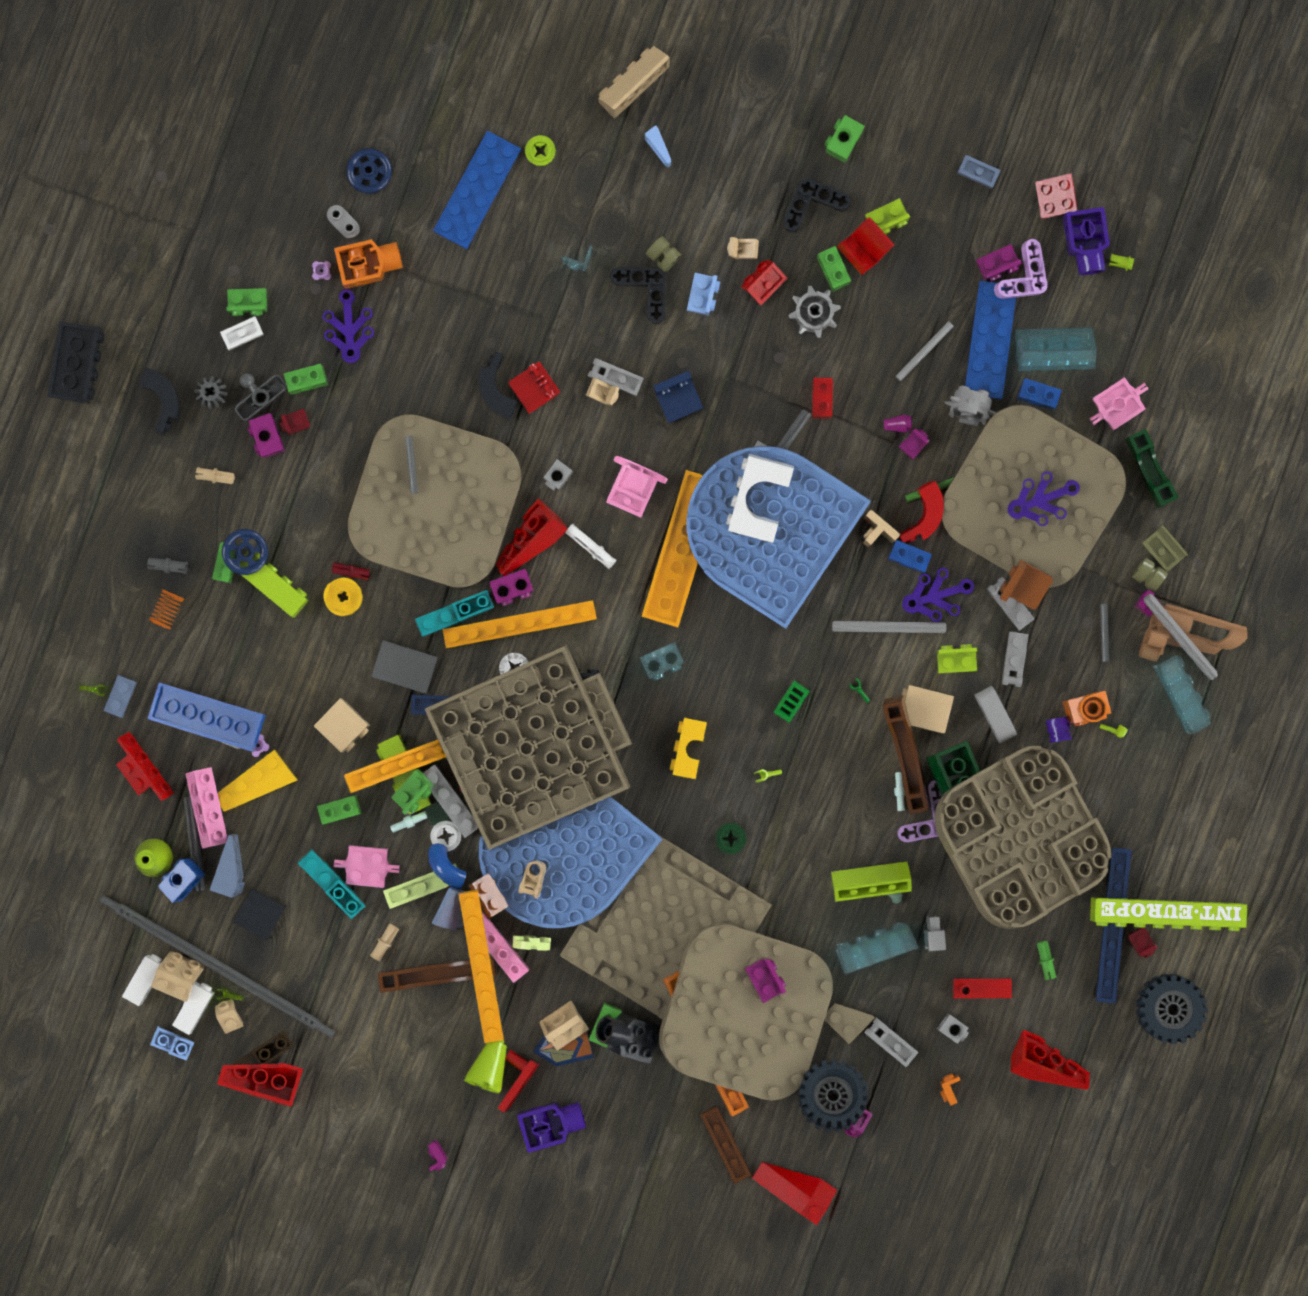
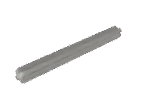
(907, 627)
(1180, 636)

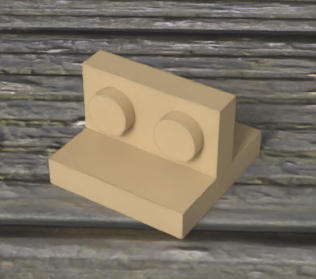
(881, 527)
(563, 1025)

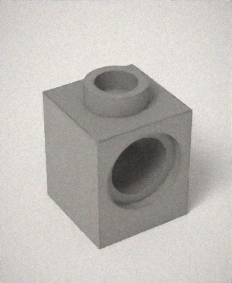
(557, 467)
(945, 1025)

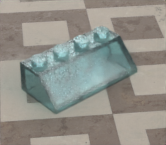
(1055, 349)
(1182, 694)
(875, 948)

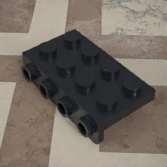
(75, 362)

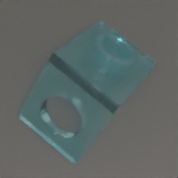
(576, 265)

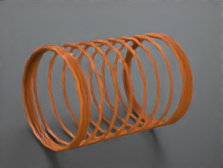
(175, 597)

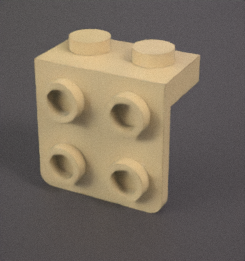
(177, 975)

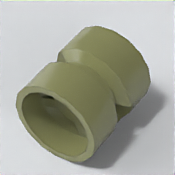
(663, 254)
(1149, 574)

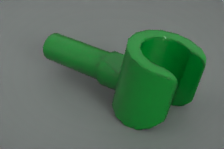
(860, 691)

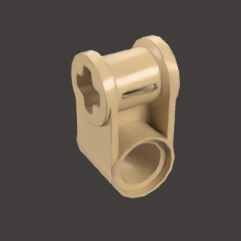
(532, 880)

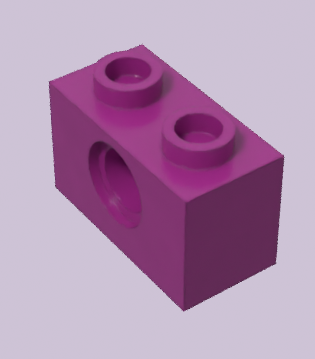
(266, 424)

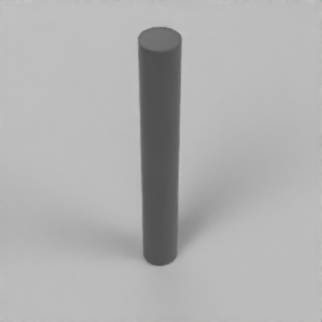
(411, 464)
(1104, 632)

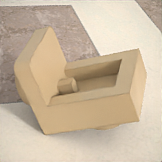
(743, 248)
(602, 392)
(228, 1016)

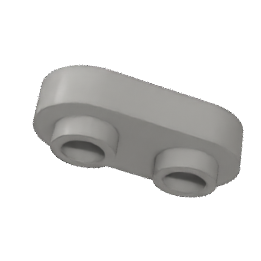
(343, 221)

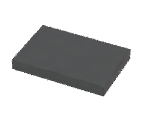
(404, 667)

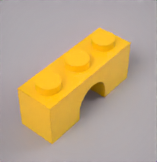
(683, 764)

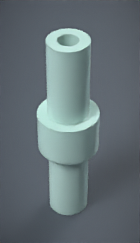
(899, 792)
(409, 821)

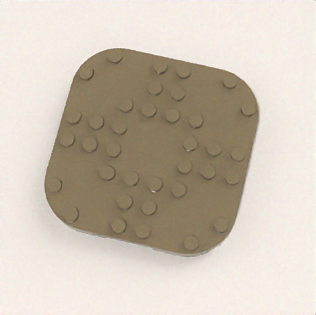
(1022, 445)
(461, 506)
(1022, 837)
(722, 1028)

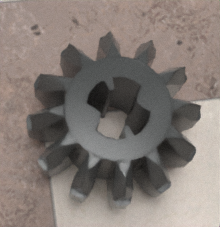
(209, 400)

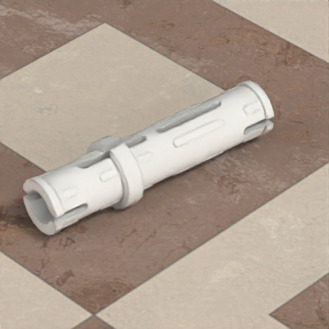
(595, 550)

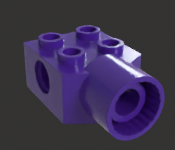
(1087, 239)
(549, 1124)

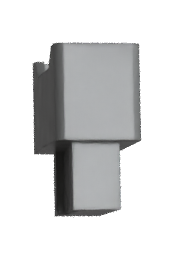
(934, 936)

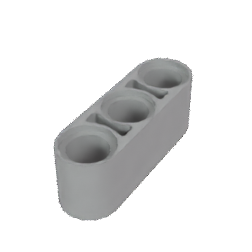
(995, 714)

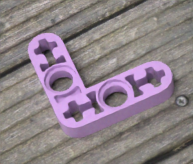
(1028, 282)
(931, 823)

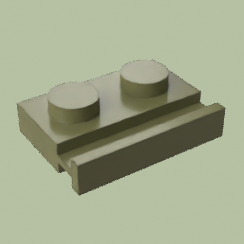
(1164, 549)

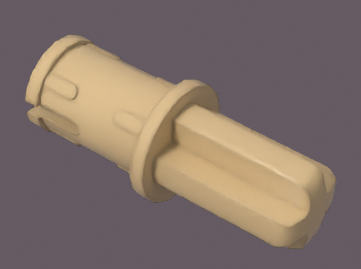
(215, 475)
(384, 942)

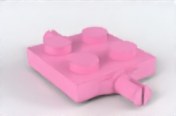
(1118, 404)
(366, 866)

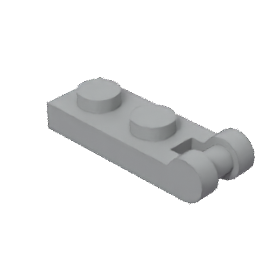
(616, 377)
(1013, 609)
(1015, 658)
(892, 1042)

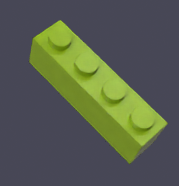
(277, 588)
(394, 747)
(871, 881)

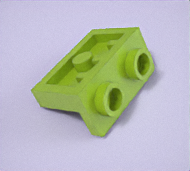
(889, 216)
(956, 660)

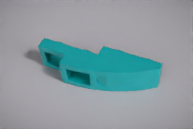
(454, 613)
(331, 884)

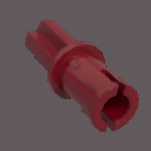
(350, 571)

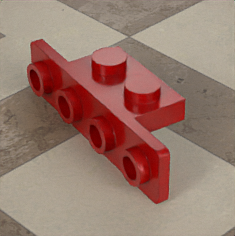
(140, 770)

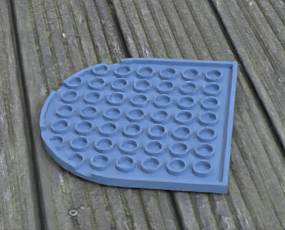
(812, 526)
(586, 863)

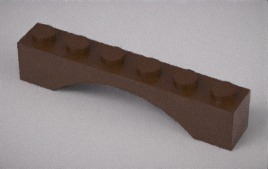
(902, 734)
(427, 975)

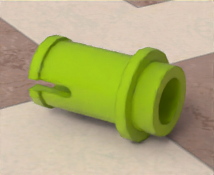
(1121, 261)

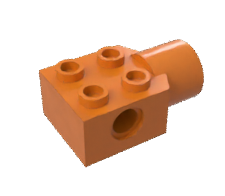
(366, 262)
(1087, 708)

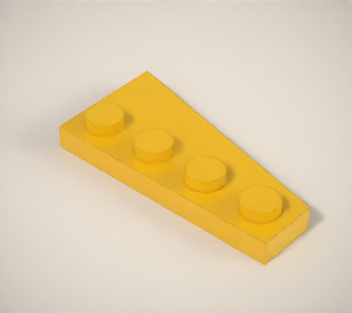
(257, 781)

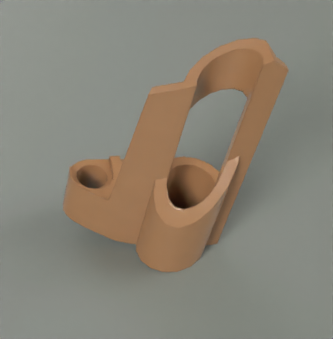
(1158, 636)

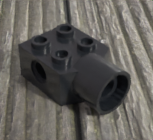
(629, 1036)

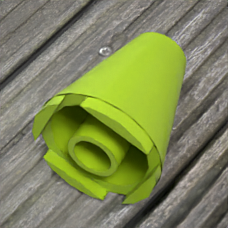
(153, 857)
(488, 1067)

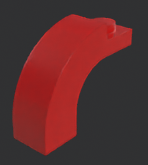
(932, 513)

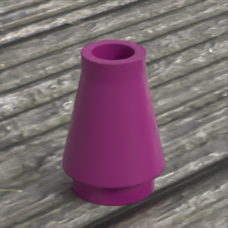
(899, 423)

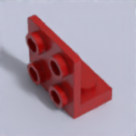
(866, 246)

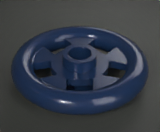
(385, 169)
(234, 564)

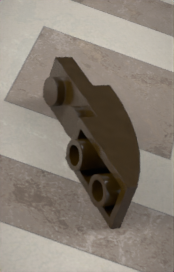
(267, 1051)

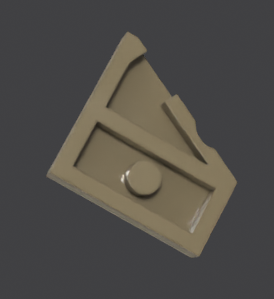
(847, 1021)

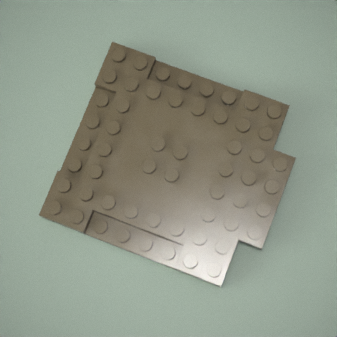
(532, 745)

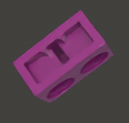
(510, 582)

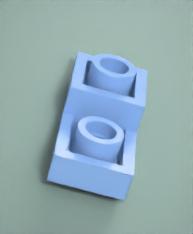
(172, 1043)

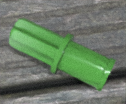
(1046, 960)

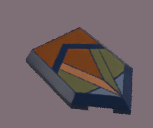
(575, 1051)

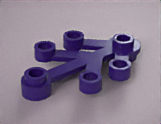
(349, 328)
(1039, 500)
(934, 596)

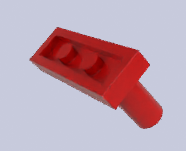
(982, 988)
(527, 1069)

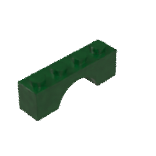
(1155, 479)

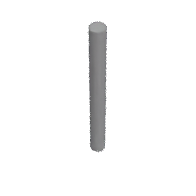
(924, 351)

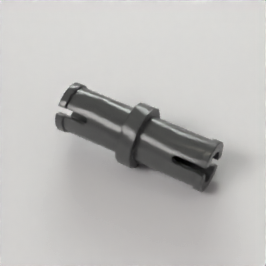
(167, 565)

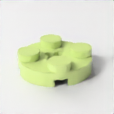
(531, 942)

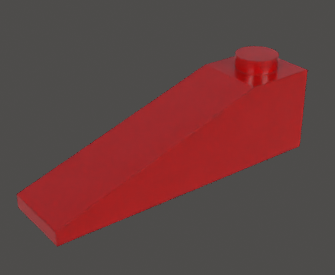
(1041, 1063)
(802, 1192)

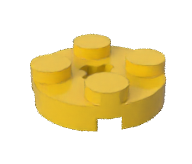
(337, 587)

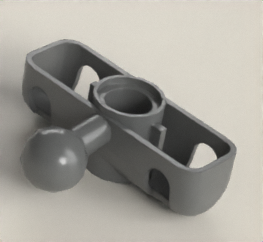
(253, 407)

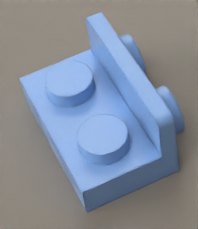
(702, 294)

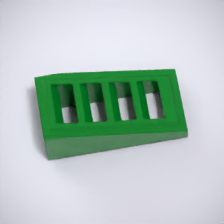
(781, 714)

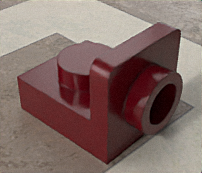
(295, 422)
(1142, 942)

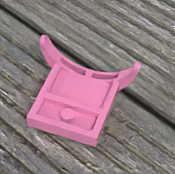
(633, 486)

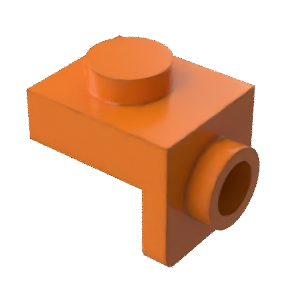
(947, 1093)

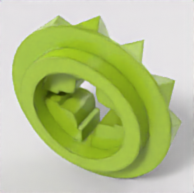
(540, 141)

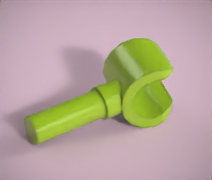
(1120, 731)
(764, 774)

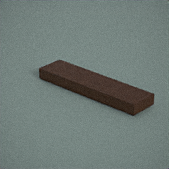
(725, 1144)

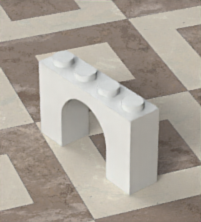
(756, 470)
(191, 1010)

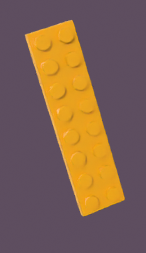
(675, 564)

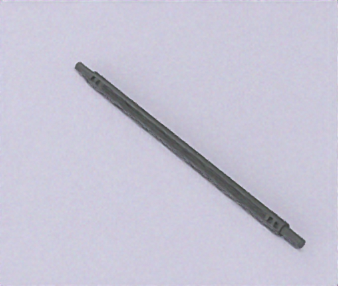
(217, 966)

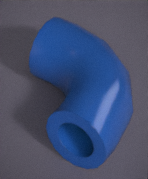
(444, 868)

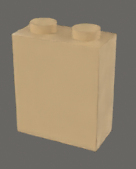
(927, 708)

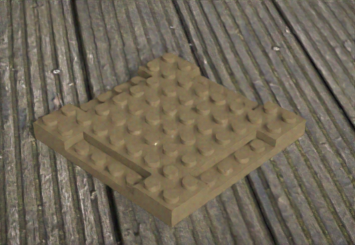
(654, 919)

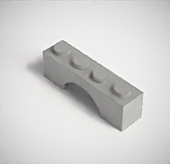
(451, 802)

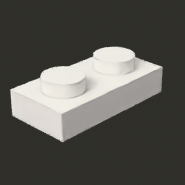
(242, 333)

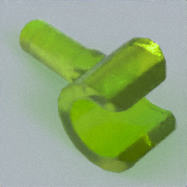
(92, 689)
(228, 995)

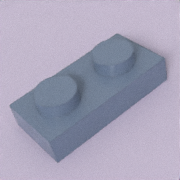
(978, 171)
(120, 696)

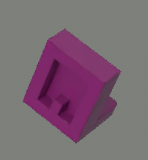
(914, 443)
(1141, 606)
(437, 1152)

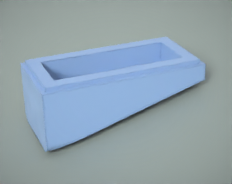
(656, 142)

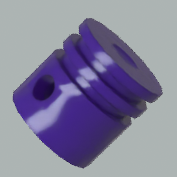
(1058, 729)

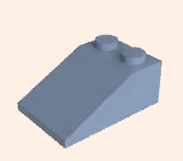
(229, 871)
(449, 913)

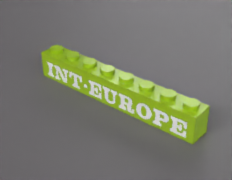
(1168, 913)

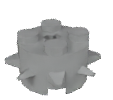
(825, 311)
(970, 406)

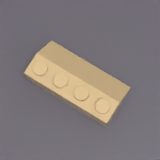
(634, 81)

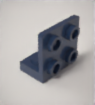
(678, 397)

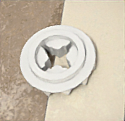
(513, 658)
(450, 827)

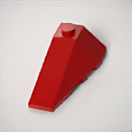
(535, 535)
(265, 1081)

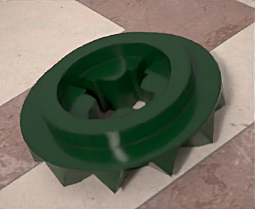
(724, 845)

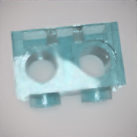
(660, 657)

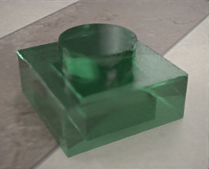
(436, 813)

